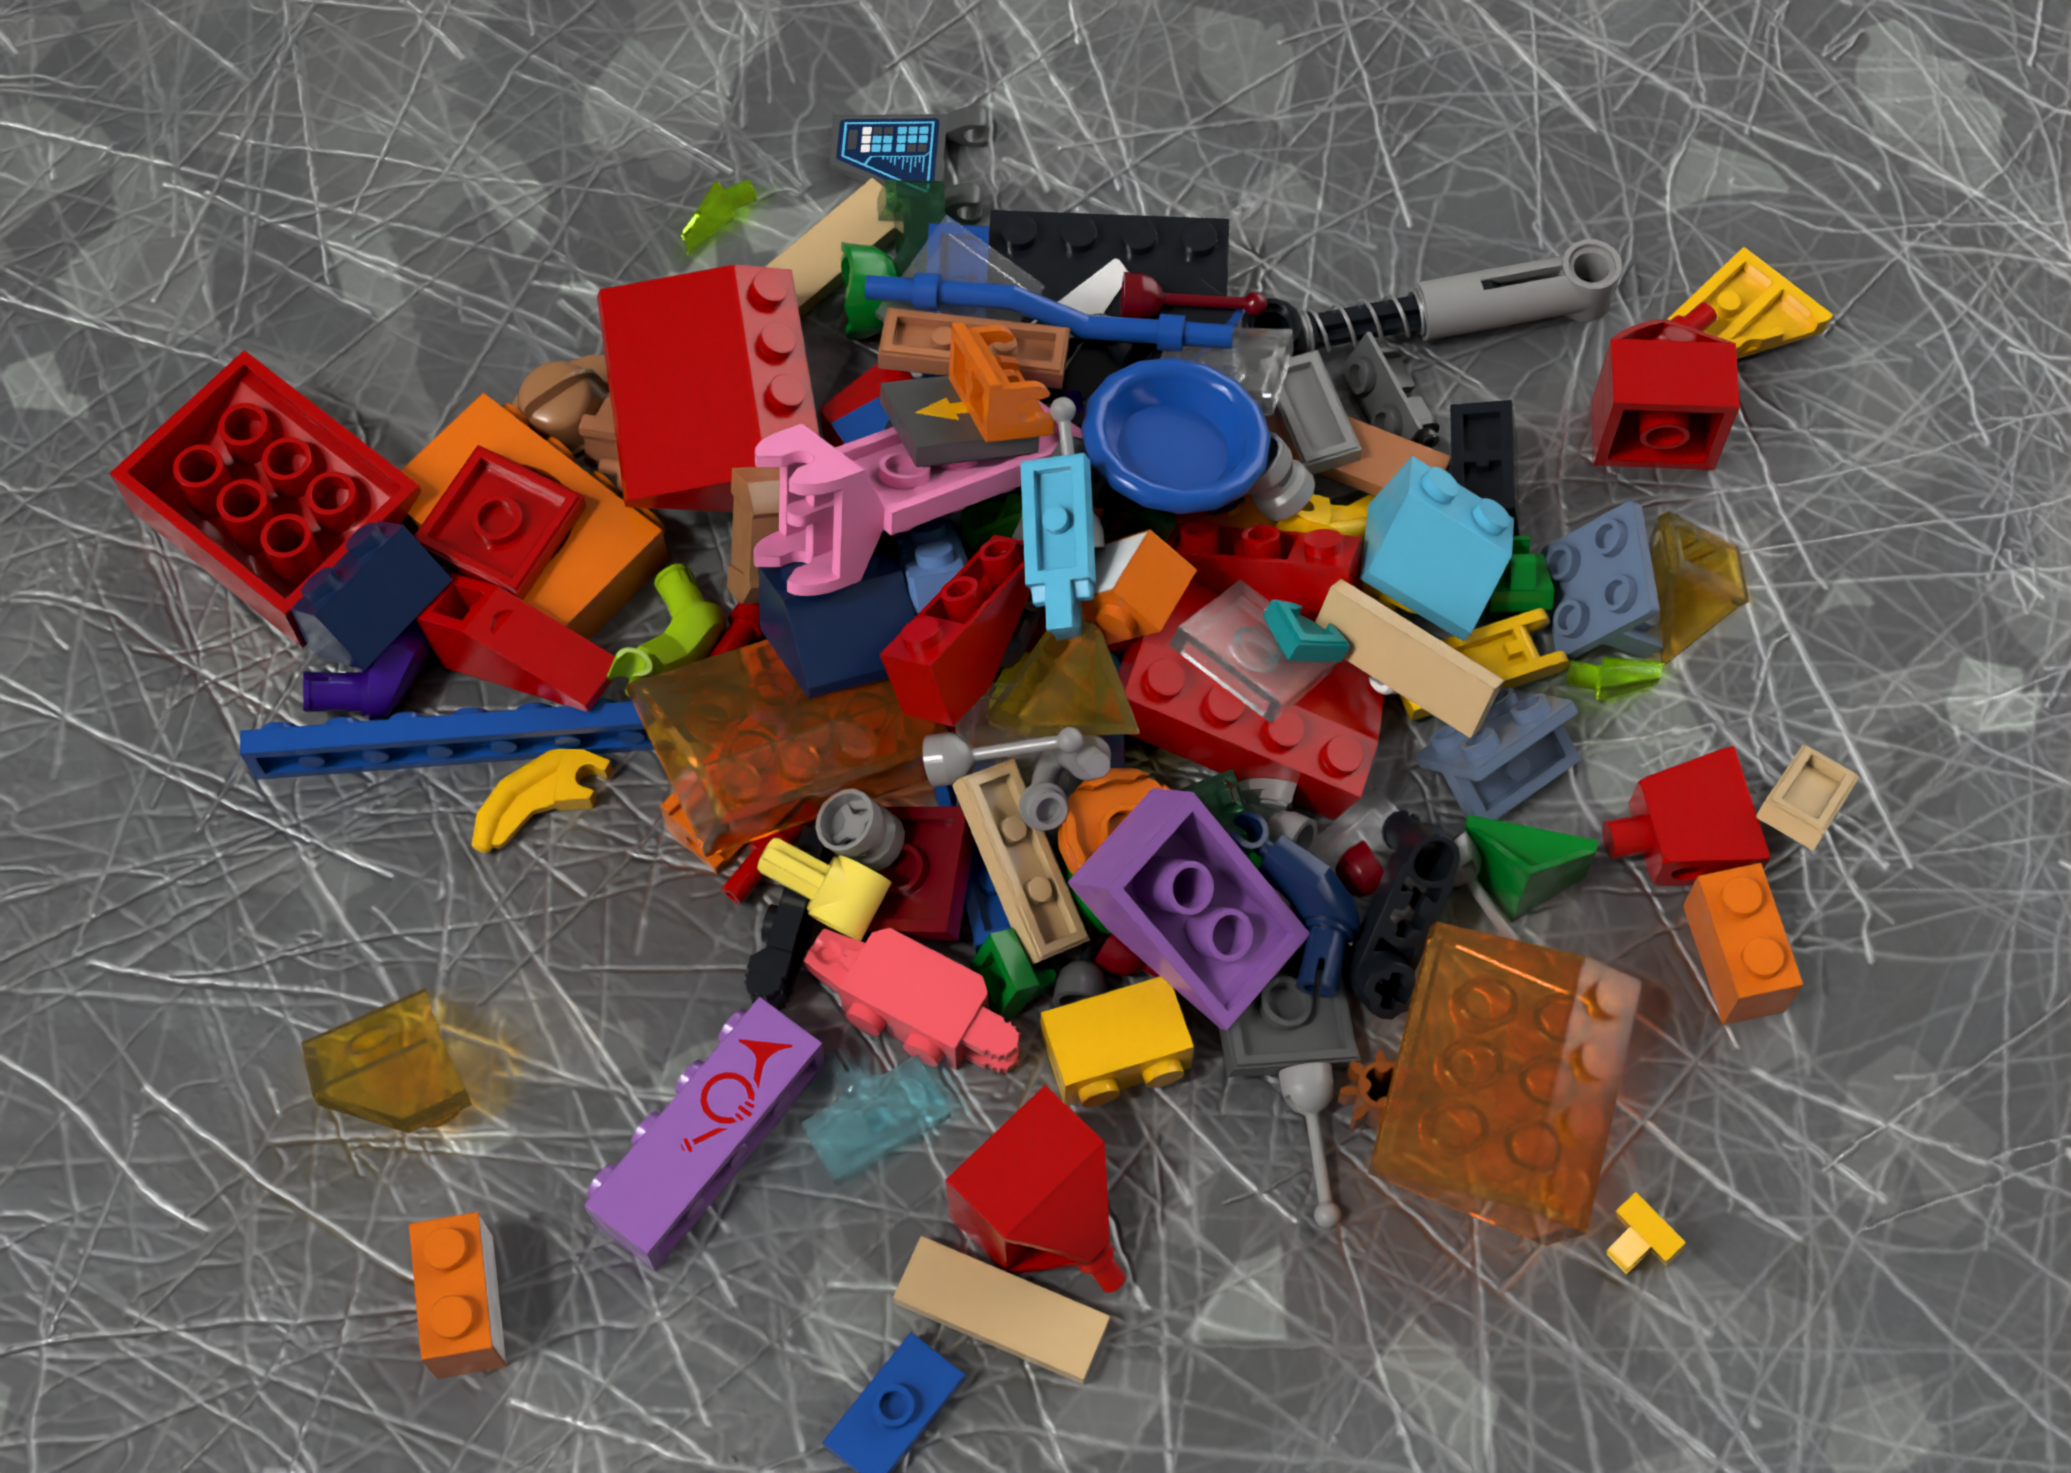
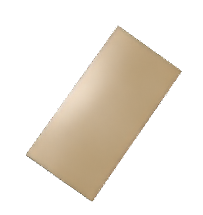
(1807, 797)

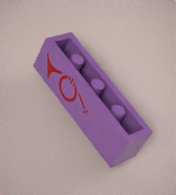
(704, 1133)

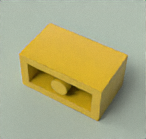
(1117, 1042)

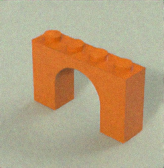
(609, 546)

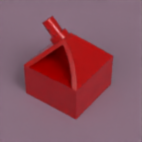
(1666, 395)
(1038, 1194)

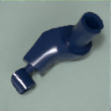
(1315, 896)

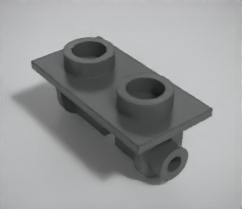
(1380, 385)

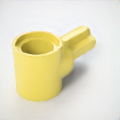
(840, 893)

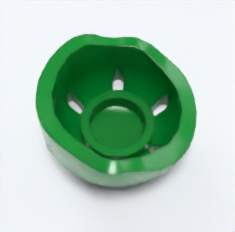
(856, 264)

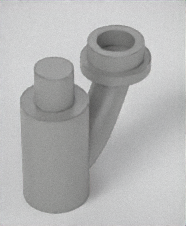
(1044, 802)

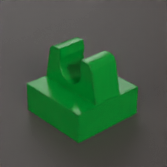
(1524, 582)
(1009, 974)

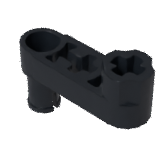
(1396, 949)

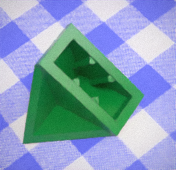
(1527, 863)

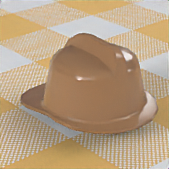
(560, 394)

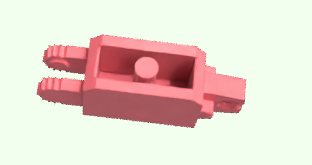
(916, 998)

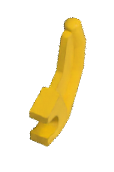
(1320, 514)
(536, 787)

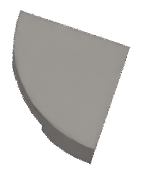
(1268, 795)

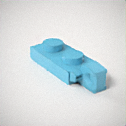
(1059, 539)

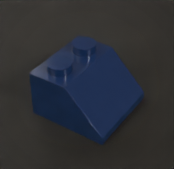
(368, 595)
(835, 636)

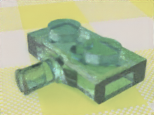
(872, 1114)

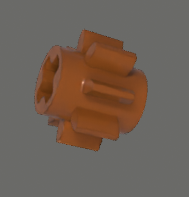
(1372, 1078)

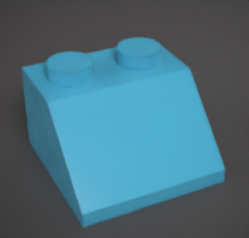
(1436, 546)

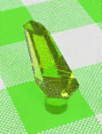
(716, 212)
(1614, 676)

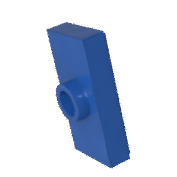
(894, 1408)

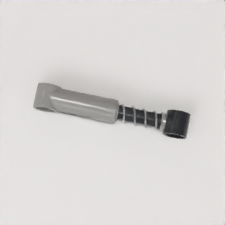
(1463, 301)

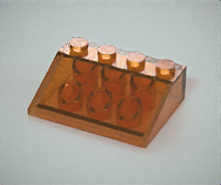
(762, 755)
(1507, 1081)

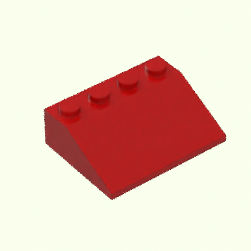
(700, 378)
(260, 487)
(1318, 742)

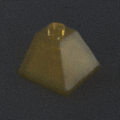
(388, 1067)

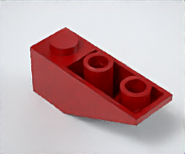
(1271, 561)
(960, 637)
(512, 644)

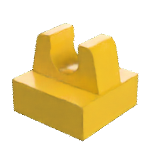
(1645, 1235)

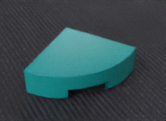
(1301, 637)

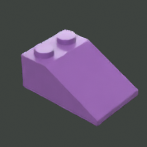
(1190, 904)

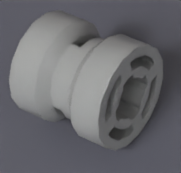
(1283, 485)
(860, 829)

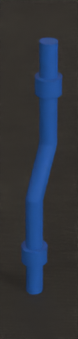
(930, 291)

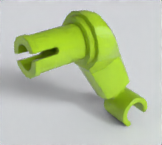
(689, 637)

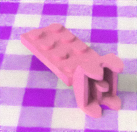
(848, 494)

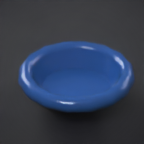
(1175, 436)

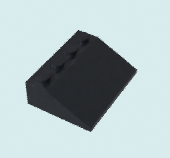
(1071, 247)

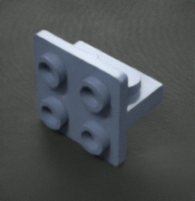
(1605, 586)
(1509, 757)

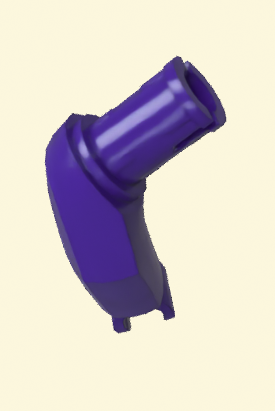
(378, 687)

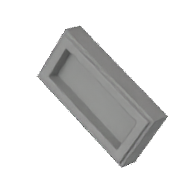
(1314, 417)

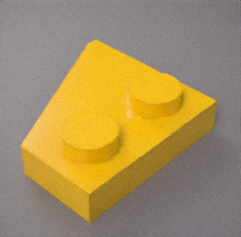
(1757, 306)

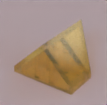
(1695, 580)
(1066, 687)

